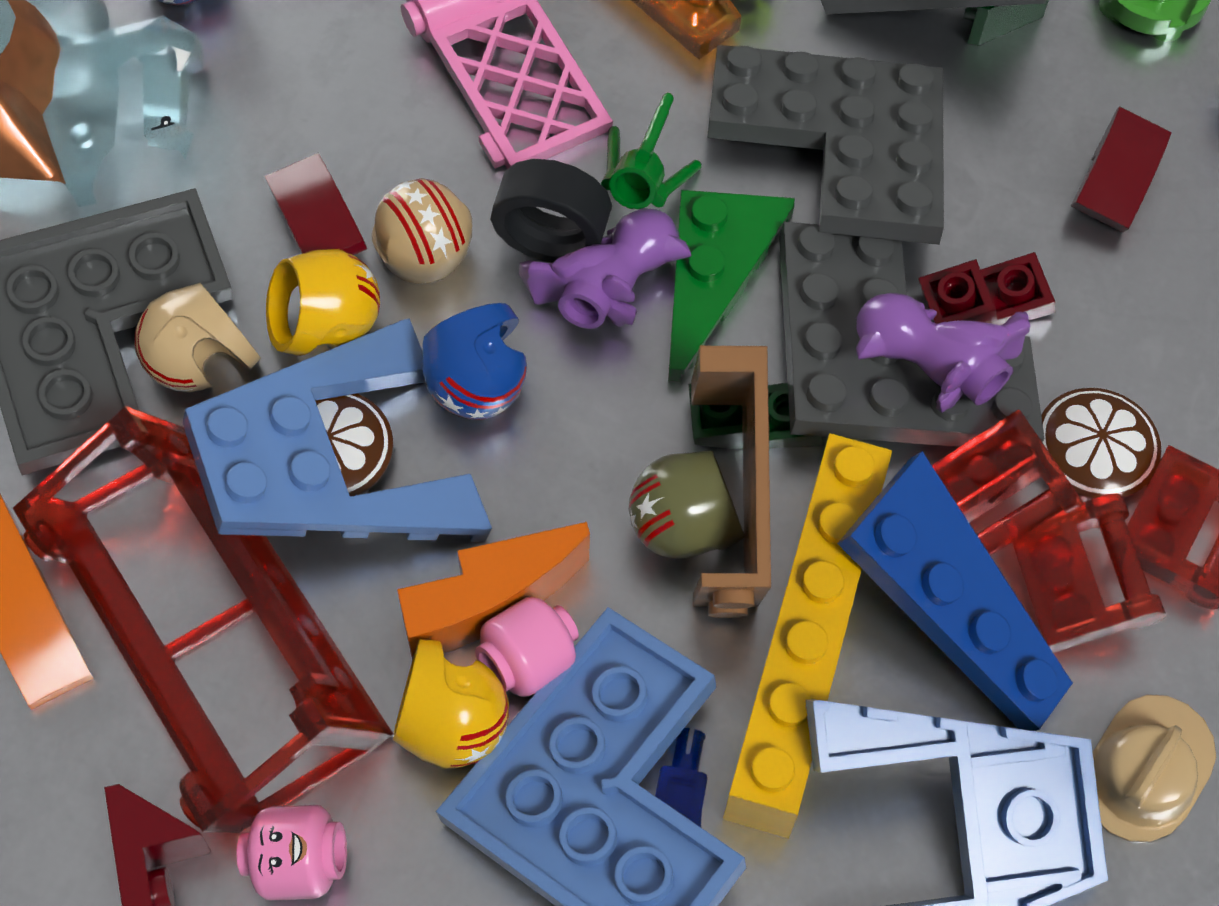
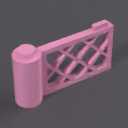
(456, 20)

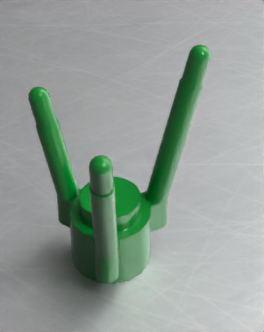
(638, 174)

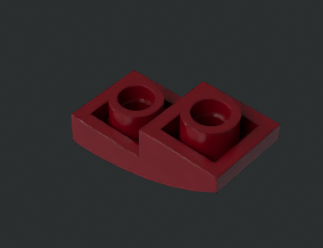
(1122, 169)
(314, 207)
(989, 292)

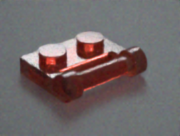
(999, 466)
(1169, 522)
(1064, 582)

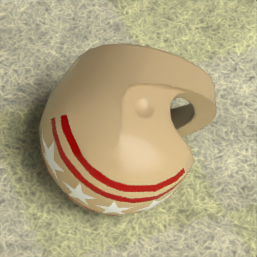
(422, 231)
(181, 334)

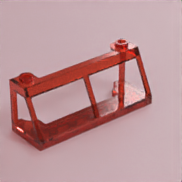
(328, 696)

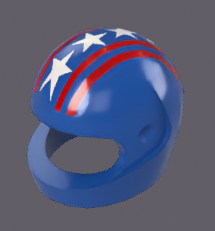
(471, 366)

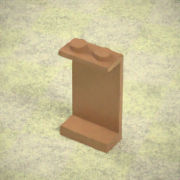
(740, 378)

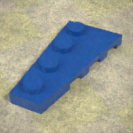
(948, 584)

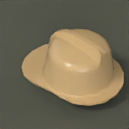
(1152, 767)

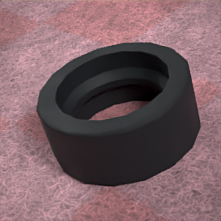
(555, 188)

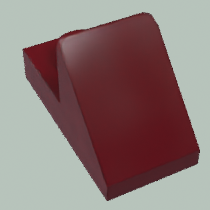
(142, 842)

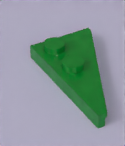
(726, 243)

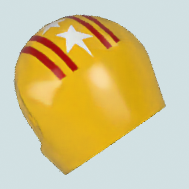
(335, 300)
(449, 710)

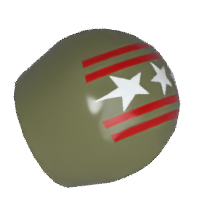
(684, 506)

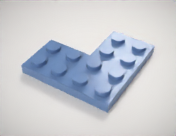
(564, 789)

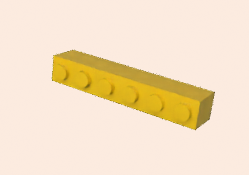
(805, 641)

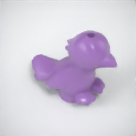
(601, 276)
(954, 354)

